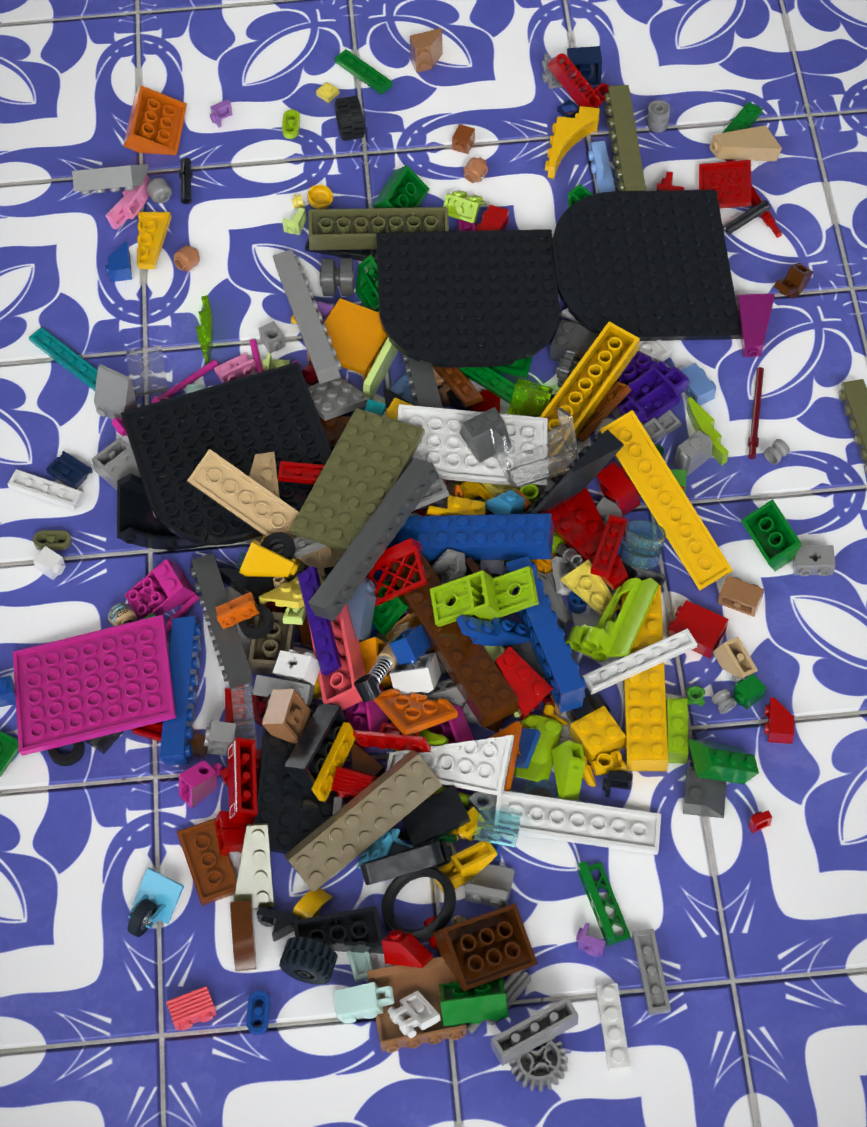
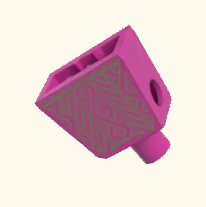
(198, 782)

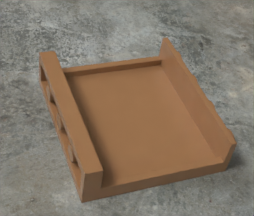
(405, 982)

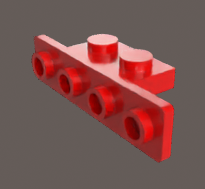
(391, 737)

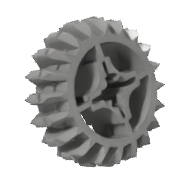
(545, 1066)

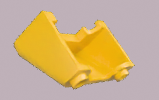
(266, 563)

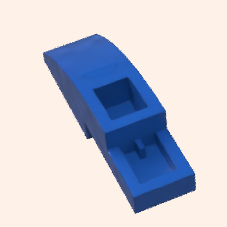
(494, 633)

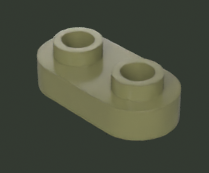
(52, 539)

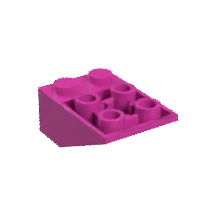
(160, 590)

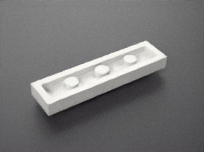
(45, 489)
(612, 1027)

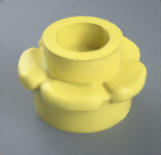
(297, 201)

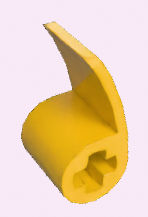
(311, 903)

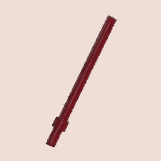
(753, 440)

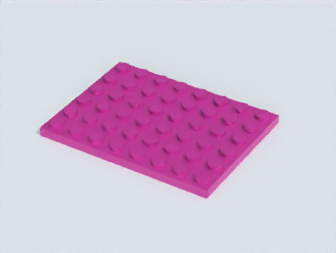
(93, 685)

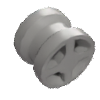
(724, 701)

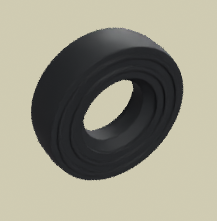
(280, 538)
(263, 629)
(67, 759)

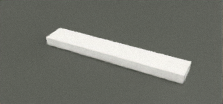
(639, 661)

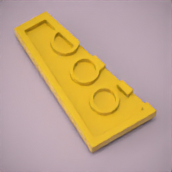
(152, 233)

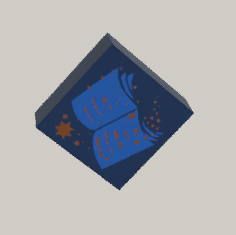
(568, 109)

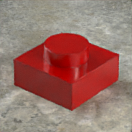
(760, 821)

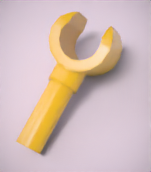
(548, 712)

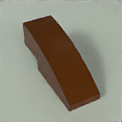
(243, 935)

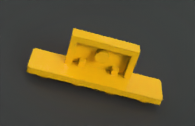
(458, 506)

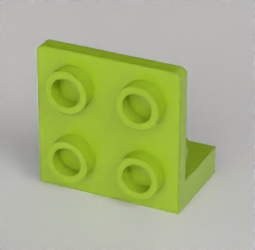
(463, 206)

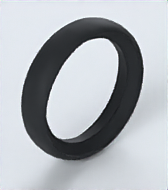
(443, 917)

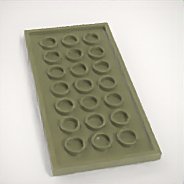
(356, 478)

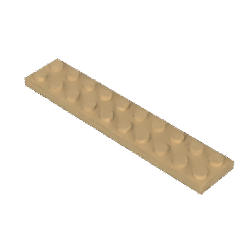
(253, 504)

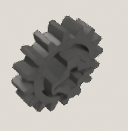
(566, 366)

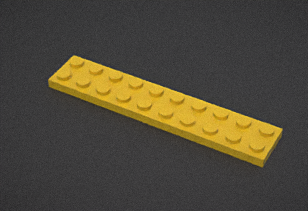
(668, 502)

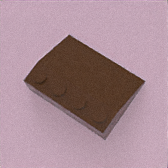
(486, 947)

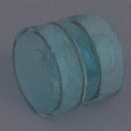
(642, 544)

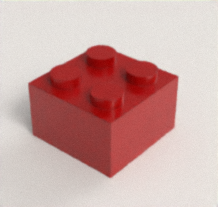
(618, 488)

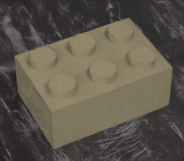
(266, 650)

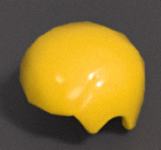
(320, 197)

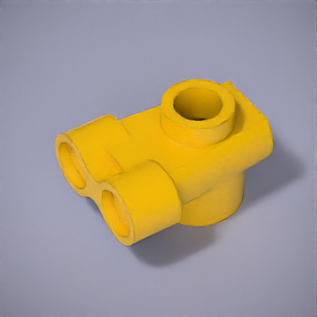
(608, 762)

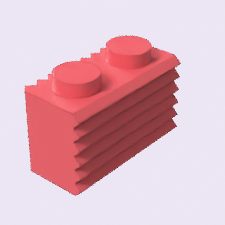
(191, 1008)

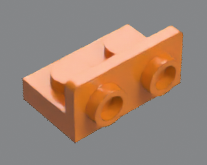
(236, 610)

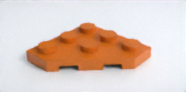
(414, 711)

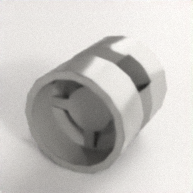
(658, 116)

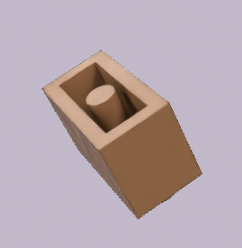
(740, 596)

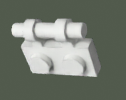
(420, 1014)

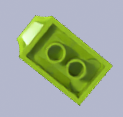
(541, 762)

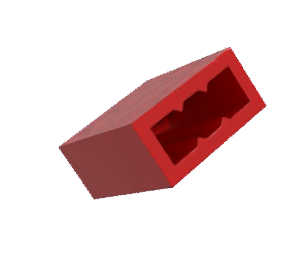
(703, 625)

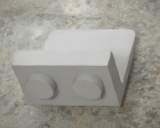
(490, 886)

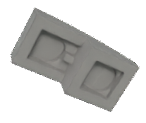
(662, 426)

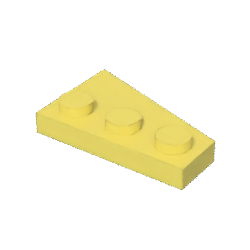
(589, 587)

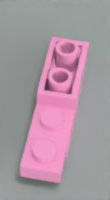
(129, 205)

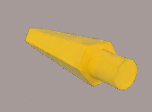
(588, 774)

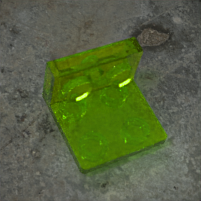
(529, 398)

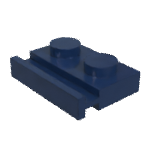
(69, 470)

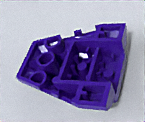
(652, 386)

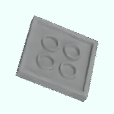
(336, 398)

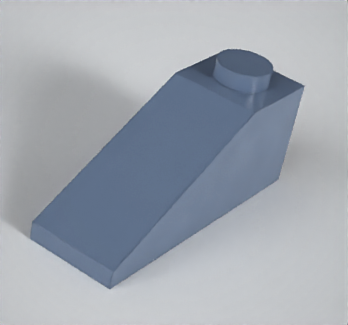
(361, 609)

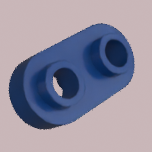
(257, 1013)

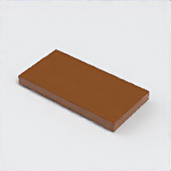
(210, 872)

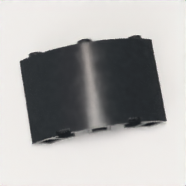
(137, 522)

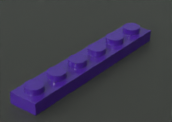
(320, 627)

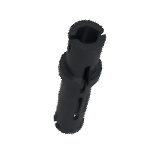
(186, 176)

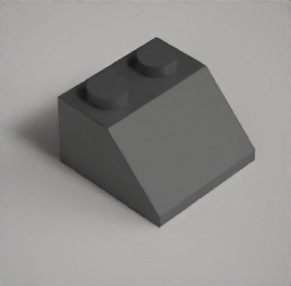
(478, 433)
(703, 795)

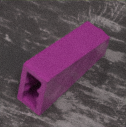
(754, 318)

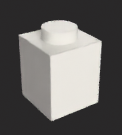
(49, 563)

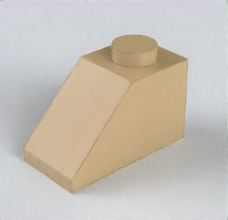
(734, 658)

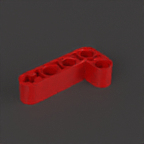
(562, 67)

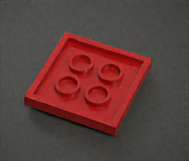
(730, 181)

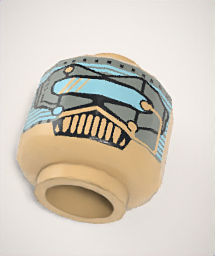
(121, 614)

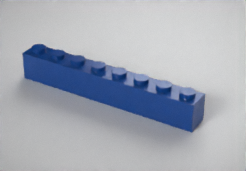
(184, 662)

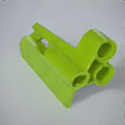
(617, 637)

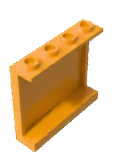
(355, 336)

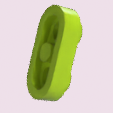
(291, 124)

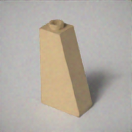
(746, 144)

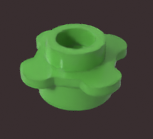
(699, 692)

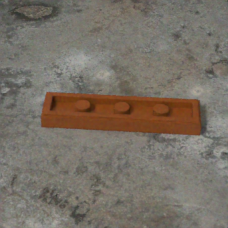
(459, 385)
(606, 406)

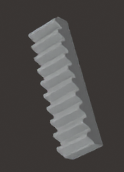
(651, 972)

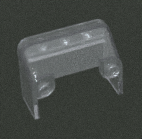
(542, 461)

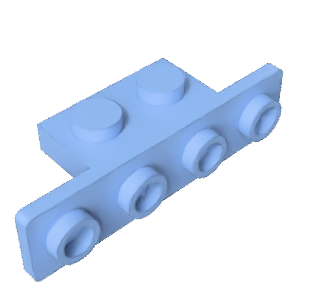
(601, 166)

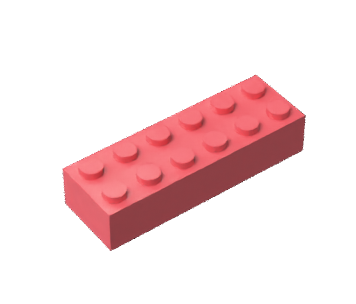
(339, 685)

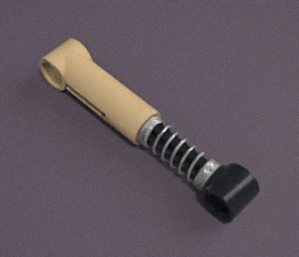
(386, 661)

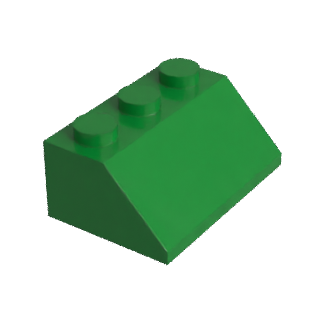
(402, 190)
(772, 535)
(722, 762)
(474, 1004)

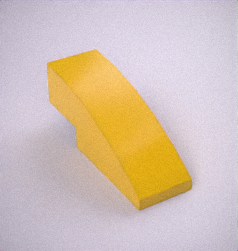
(468, 863)

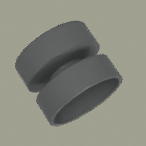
(332, 277)

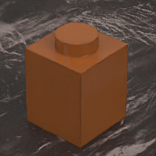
(463, 139)

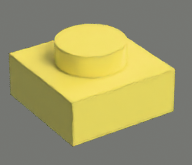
(327, 92)

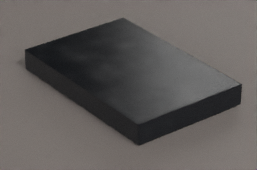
(436, 816)

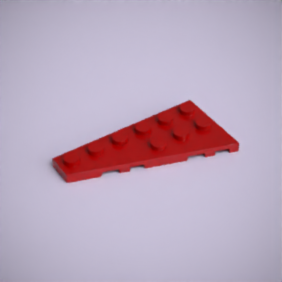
(582, 529)

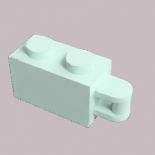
(361, 1001)

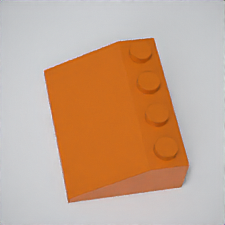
(154, 123)

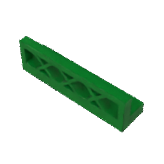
(598, 905)

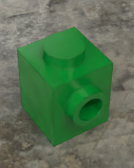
(749, 691)

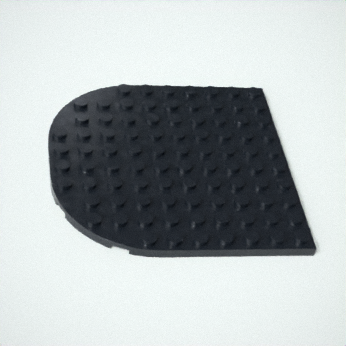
(647, 265)
(468, 295)
(236, 422)

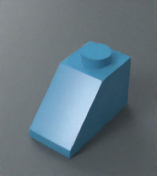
(506, 503)

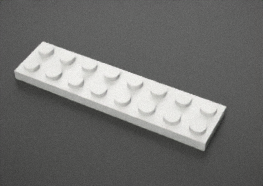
(583, 822)

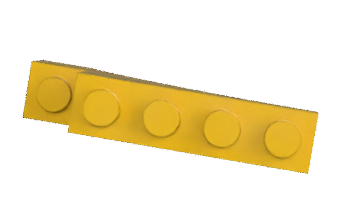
(569, 132)

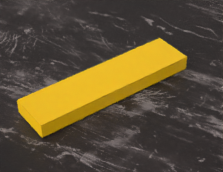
(335, 757)

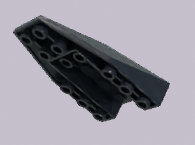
(581, 473)

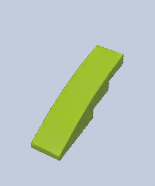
(705, 423)

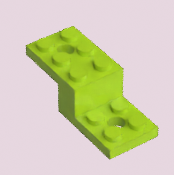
(484, 596)

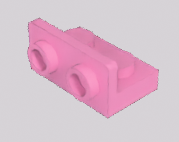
(235, 368)

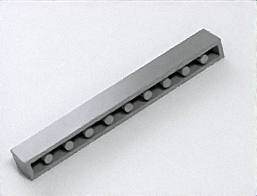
(306, 317)

